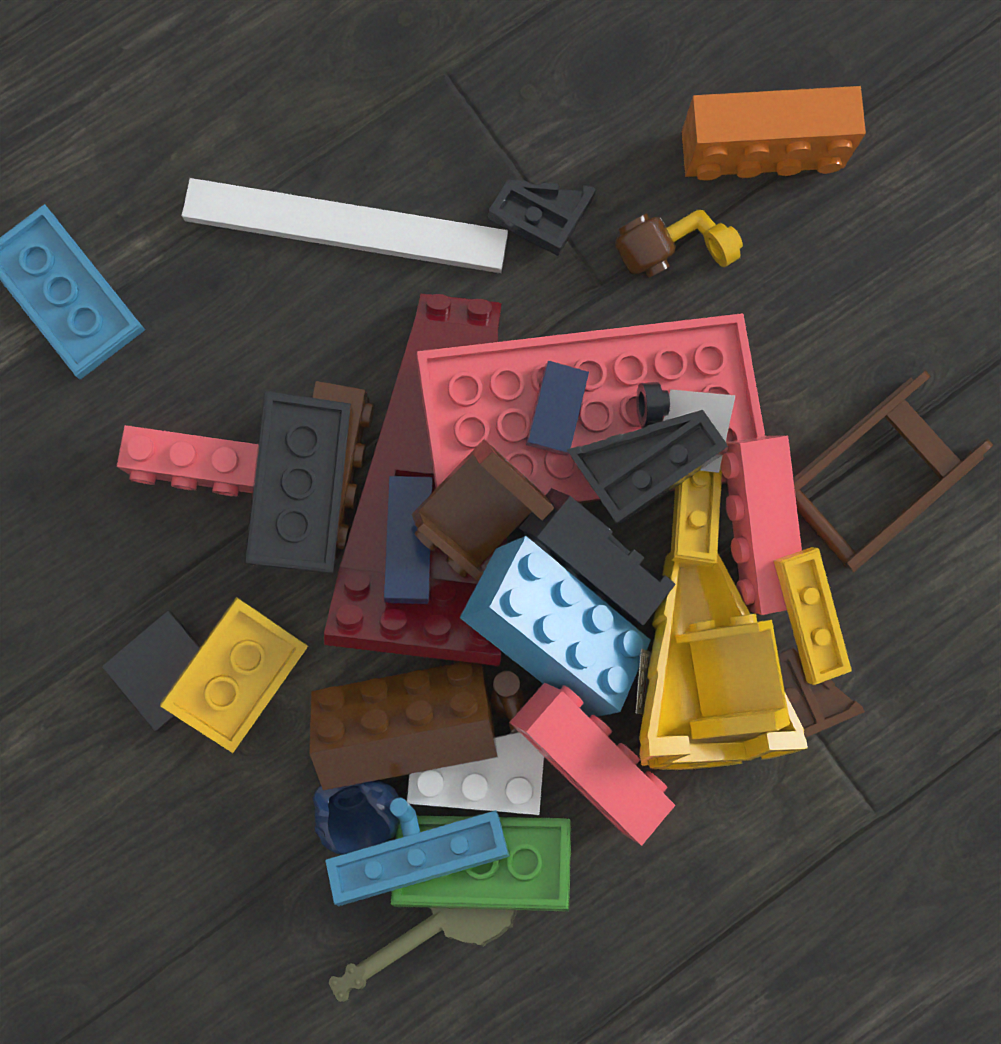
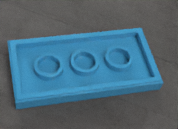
(64, 293)

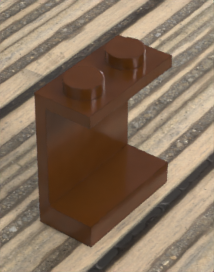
(477, 509)

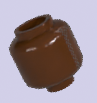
(645, 245)

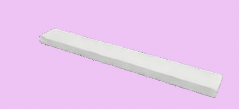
(345, 225)

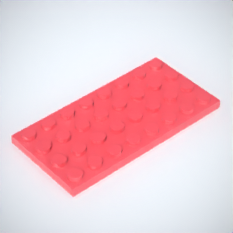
(494, 389)

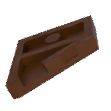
(818, 704)

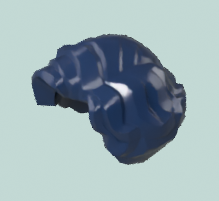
(355, 816)

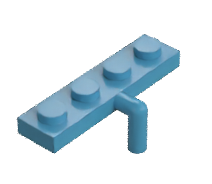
(416, 855)

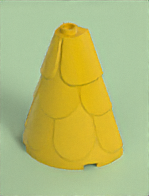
(672, 690)

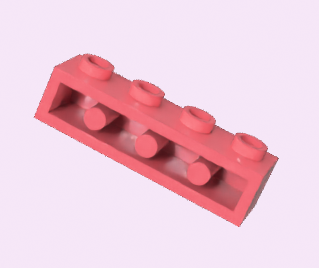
(187, 460)
(762, 517)
(593, 762)

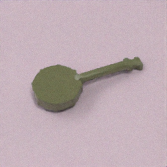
(464, 925)

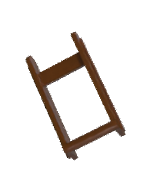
(926, 445)

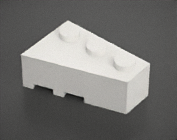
(500, 783)

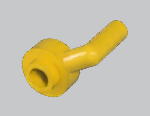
(721, 241)

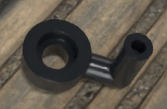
(652, 403)

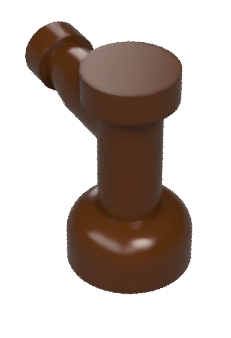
(507, 696)

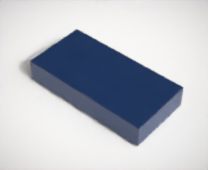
(557, 408)

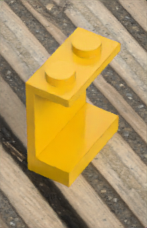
(736, 677)

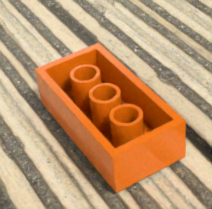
(772, 132)

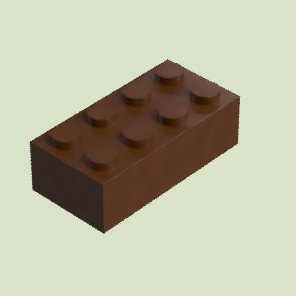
(401, 725)

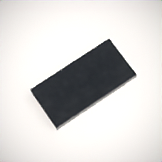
(297, 483)

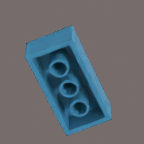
(555, 627)

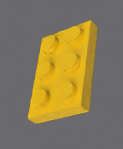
(234, 675)

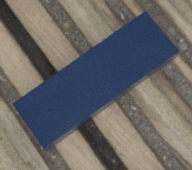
(406, 555)

